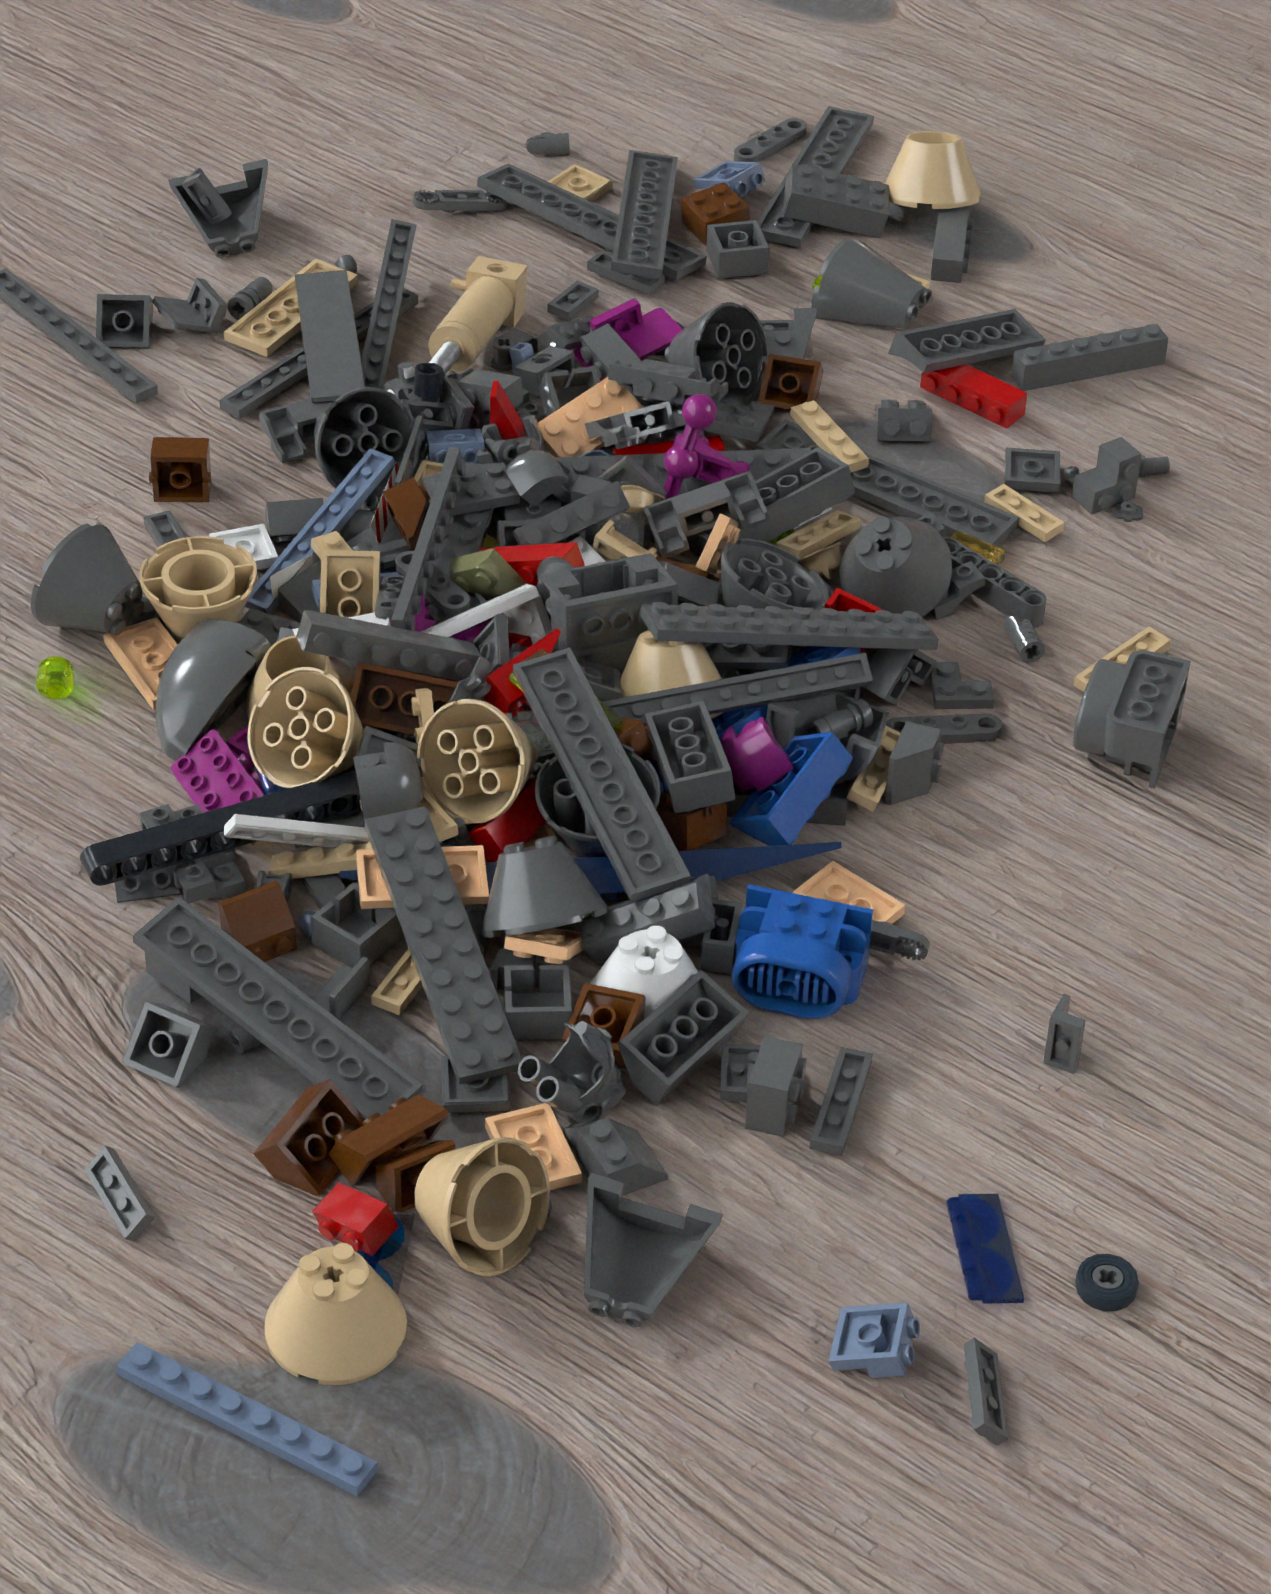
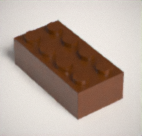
(385, 695)

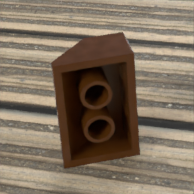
(387, 1136)
(303, 1138)

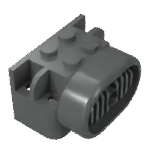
(601, 606)
(1132, 710)

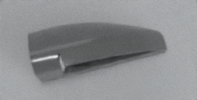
(205, 682)

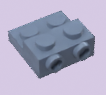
(739, 176)
(466, 439)
(875, 1339)

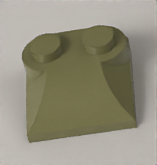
(484, 574)

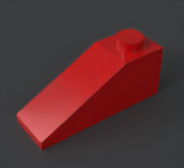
(504, 414)

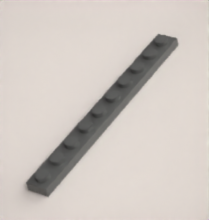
(387, 303)
(75, 338)
(293, 368)
(430, 536)
(753, 688)

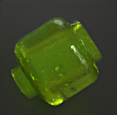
(55, 678)

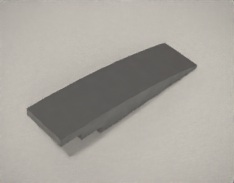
(328, 334)

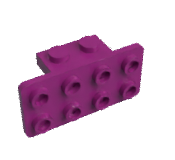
(642, 333)
(216, 774)

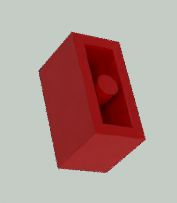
(355, 1219)

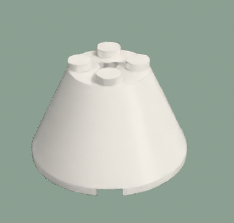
(649, 965)

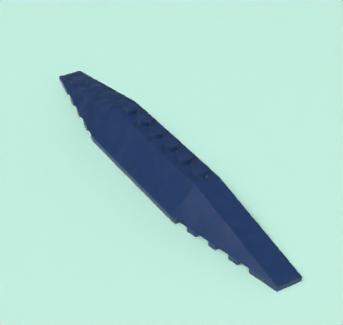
(714, 862)

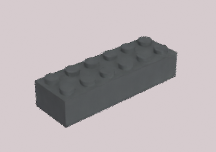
(793, 496)

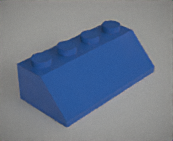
(790, 802)

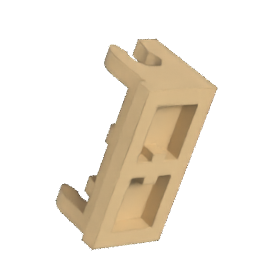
(615, 546)

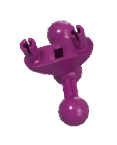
(692, 452)

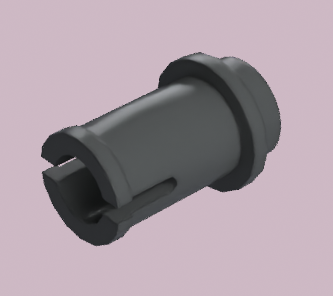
(1154, 465)

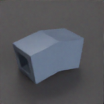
(520, 353)

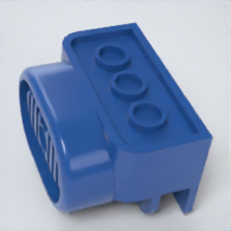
(800, 953)

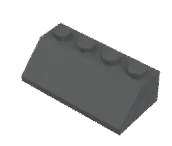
(679, 911)
(680, 1036)

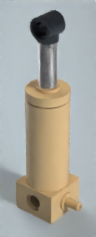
(491, 299)

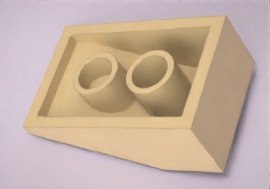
(349, 582)

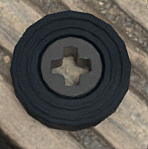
(1106, 1295)

